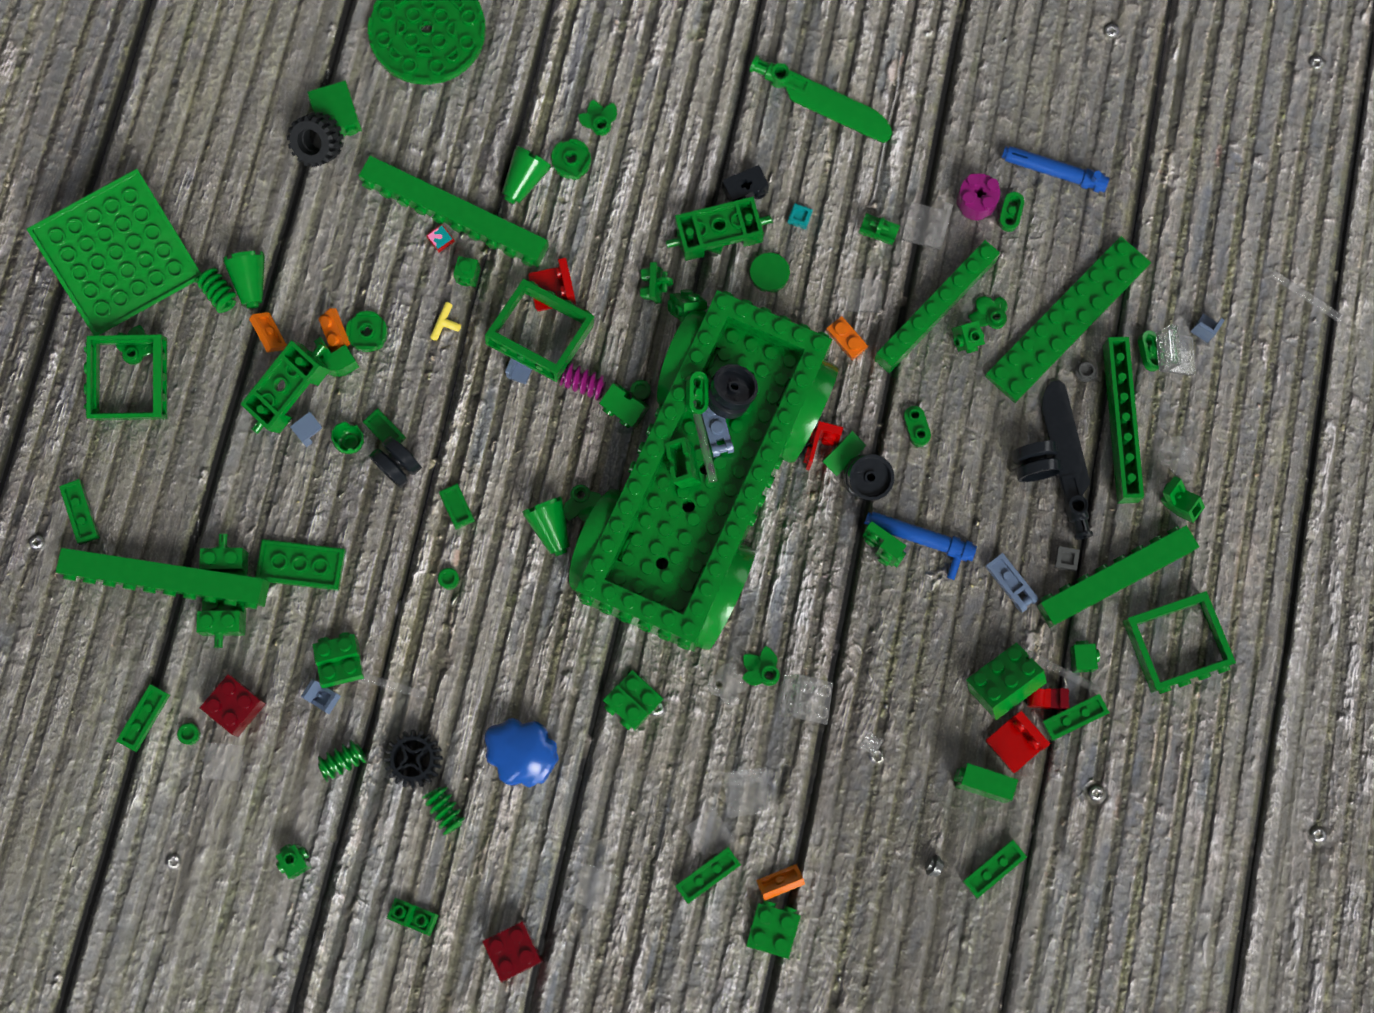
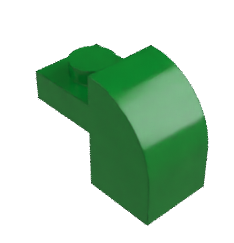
(339, 362)
(1180, 501)

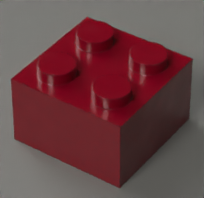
(232, 705)
(512, 951)

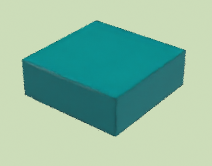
(800, 216)

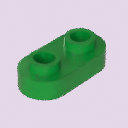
(1011, 213)
(1148, 350)
(697, 392)
(917, 425)

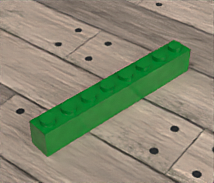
(936, 306)
(1123, 420)
(1117, 576)

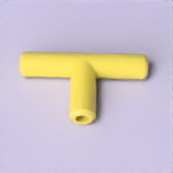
(444, 322)

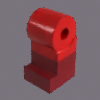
(1049, 699)

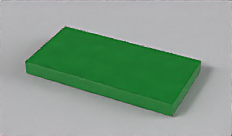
(300, 564)

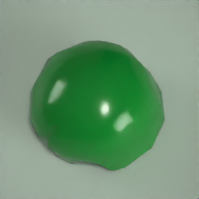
(347, 438)

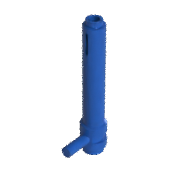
(1082, 177)
(951, 545)

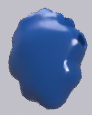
(520, 752)

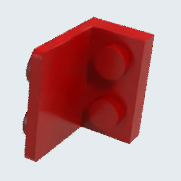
(554, 280)
(825, 432)
(1017, 741)

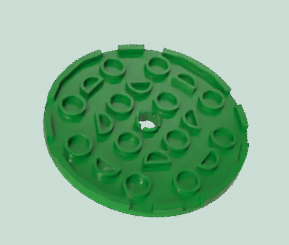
(424, 56)

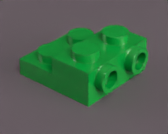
(890, 548)
(338, 660)
(632, 701)
(773, 929)

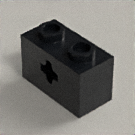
(751, 179)

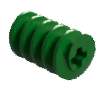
(216, 290)
(340, 760)
(444, 809)

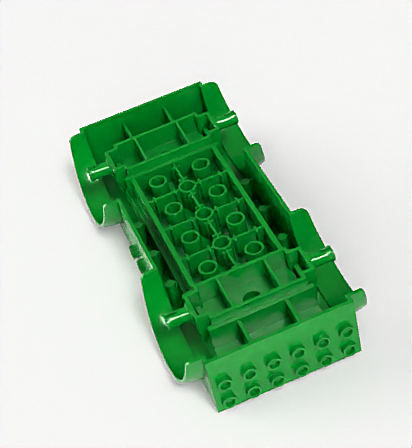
(704, 547)

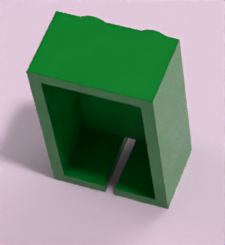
(1006, 681)

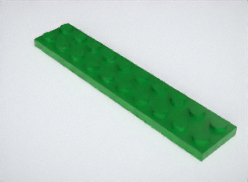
(1067, 319)

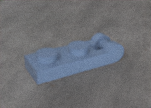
(716, 431)
(1011, 582)

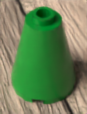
(523, 175)
(247, 276)
(549, 525)

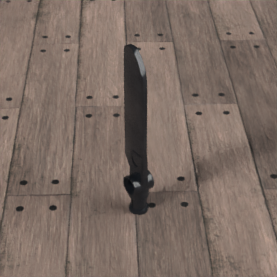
(1075, 477)

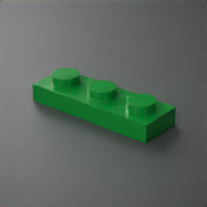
(79, 512)
(1075, 717)
(143, 718)
(994, 869)
(708, 875)

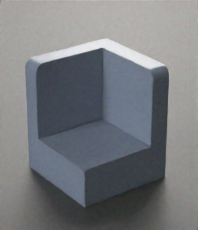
(1206, 327)
(518, 371)
(306, 428)

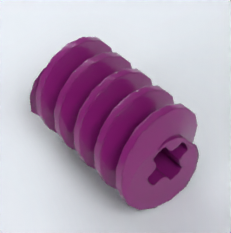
(583, 382)

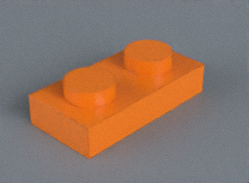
(333, 329)
(268, 332)
(846, 338)
(780, 882)

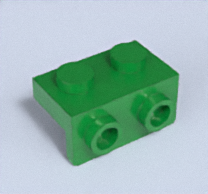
(683, 302)

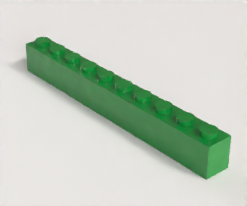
(454, 212)
(162, 577)

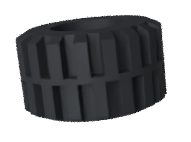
(301, 142)

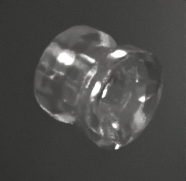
(871, 743)

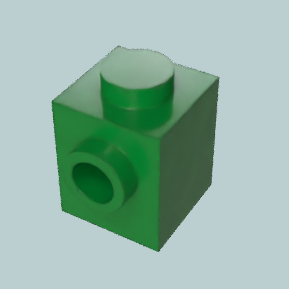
(466, 271)
(1084, 657)

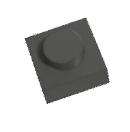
(1067, 558)

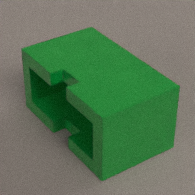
(628, 409)
(683, 462)

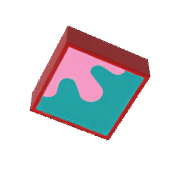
(440, 238)

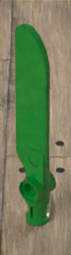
(825, 100)

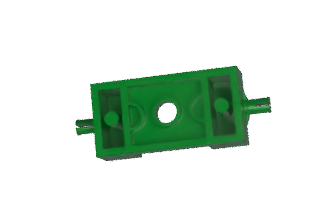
(698, 234)
(298, 369)
(217, 618)

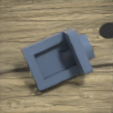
(322, 698)

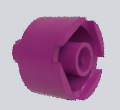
(983, 187)

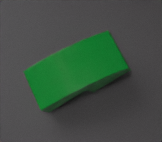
(846, 449)
(412, 916)

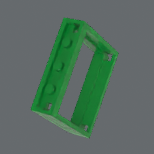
(526, 356)
(92, 372)
(1144, 657)

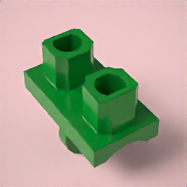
(879, 229)
(658, 283)

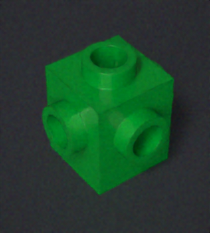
(968, 337)
(300, 862)

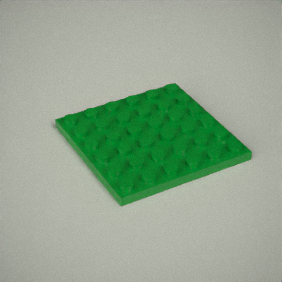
(115, 252)

